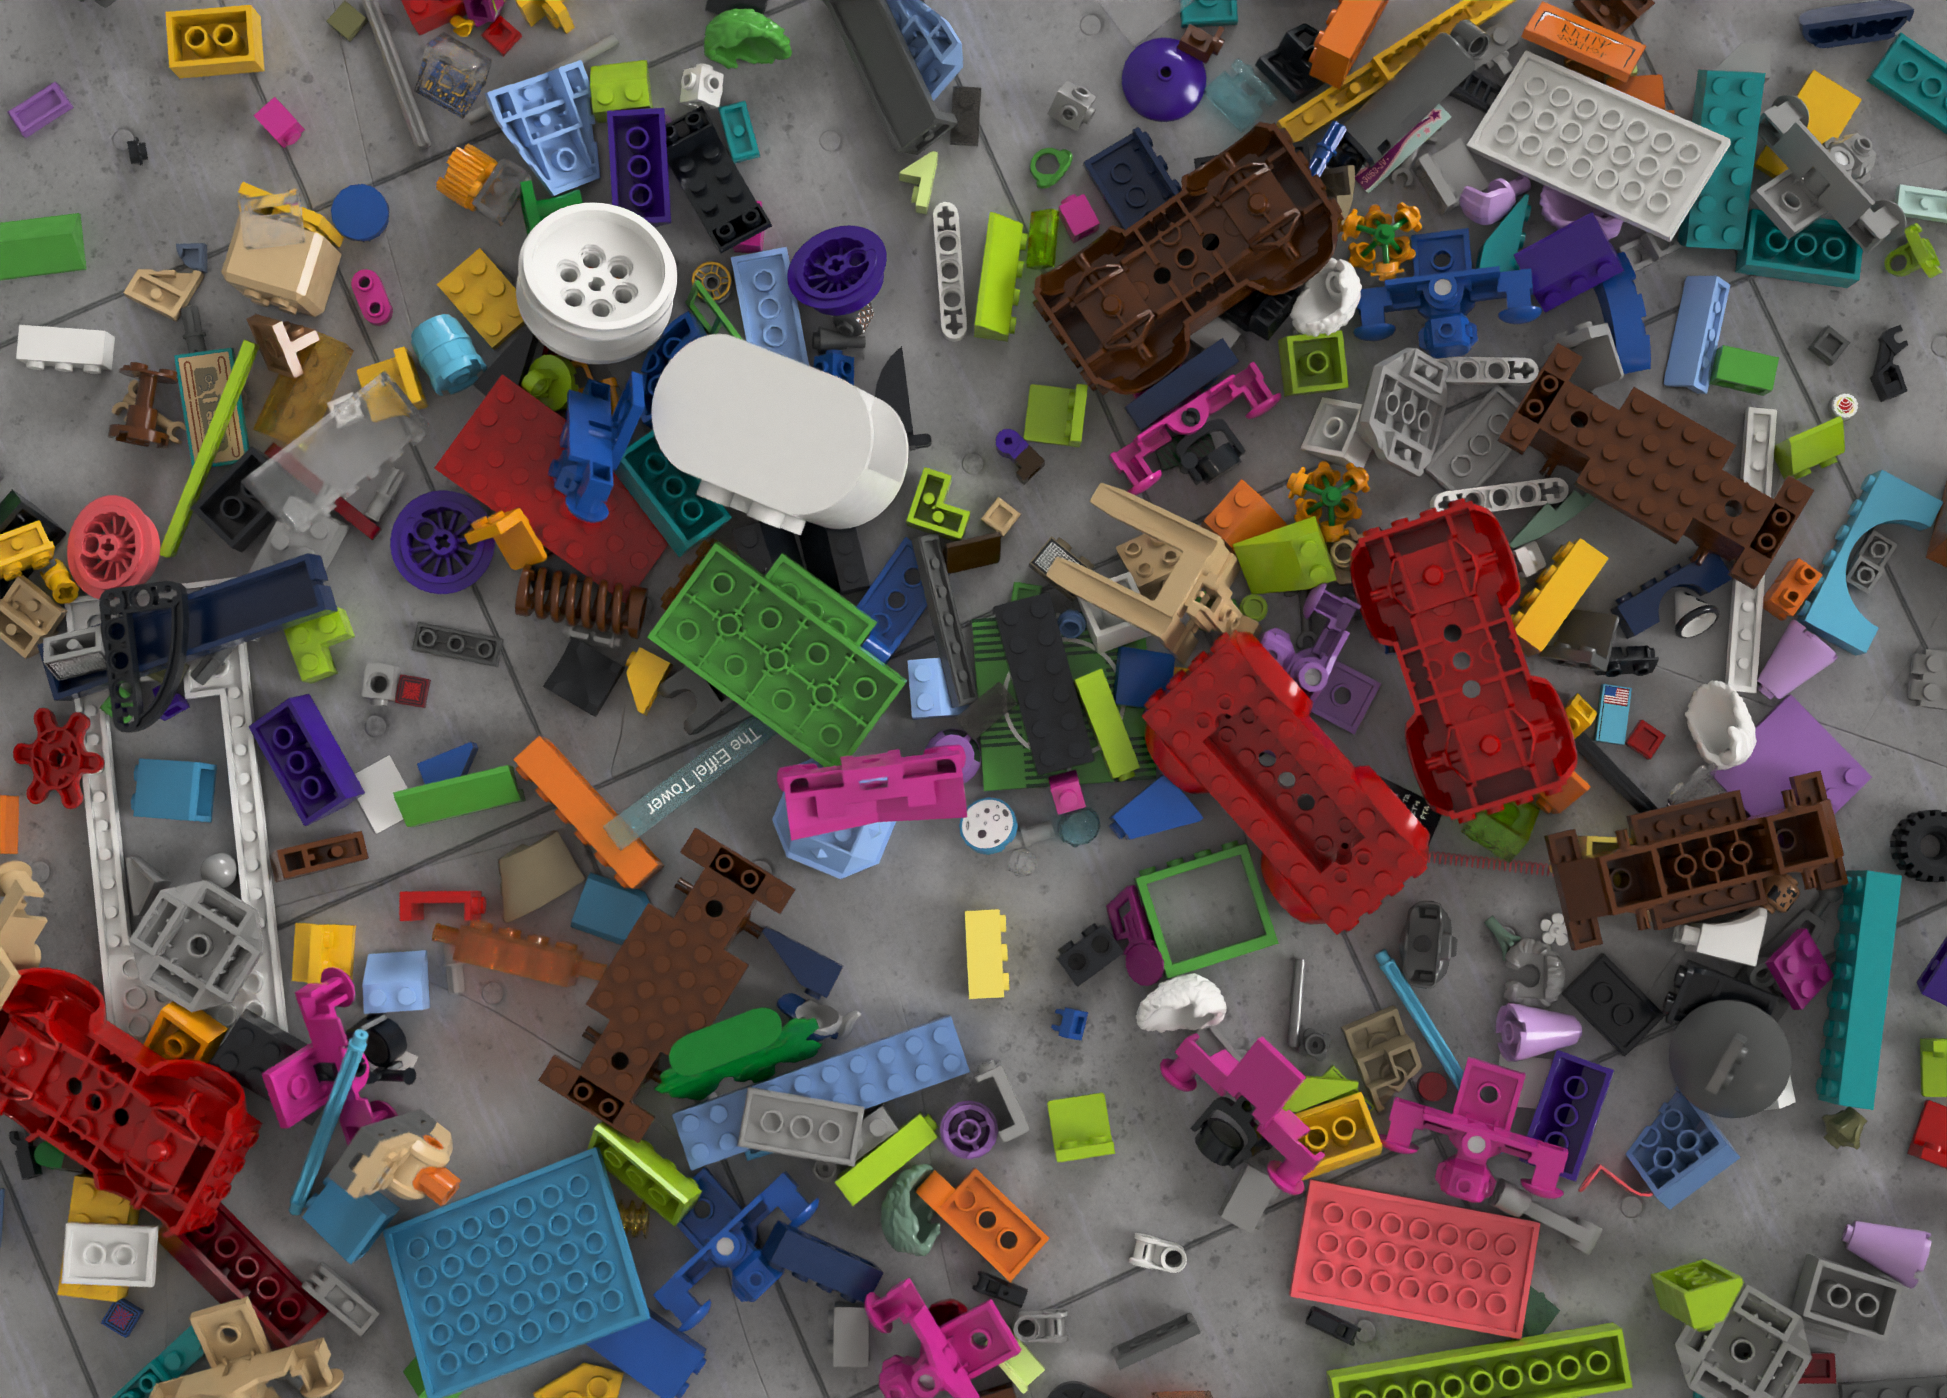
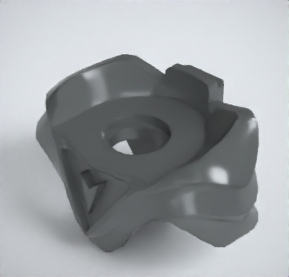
(1427, 968)

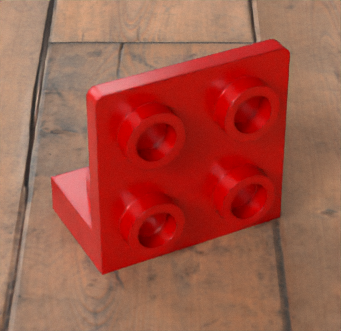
(1931, 1135)

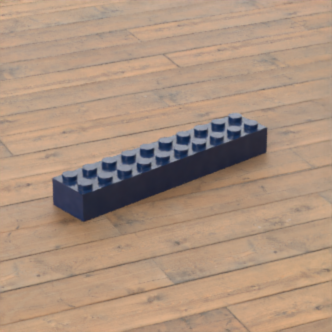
(218, 619)

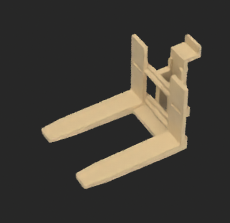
(1203, 565)

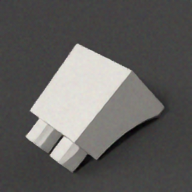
(1730, 940)

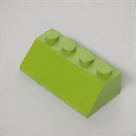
(998, 278)
(646, 1173)
(1697, 1293)

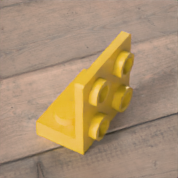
(402, 371)

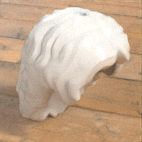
(1327, 299)
(1720, 725)
(1182, 1004)

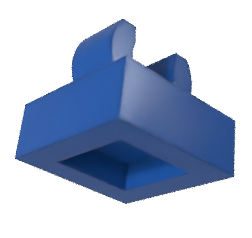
(1072, 1023)

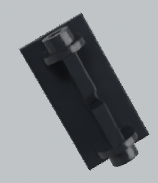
(1639, 661)

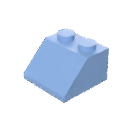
(929, 690)
(396, 982)

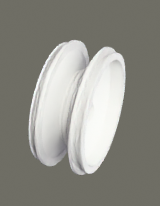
(615, 246)

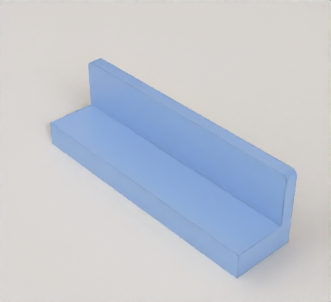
(1697, 333)

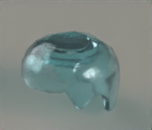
(1078, 826)

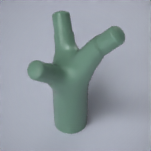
(1503, 937)

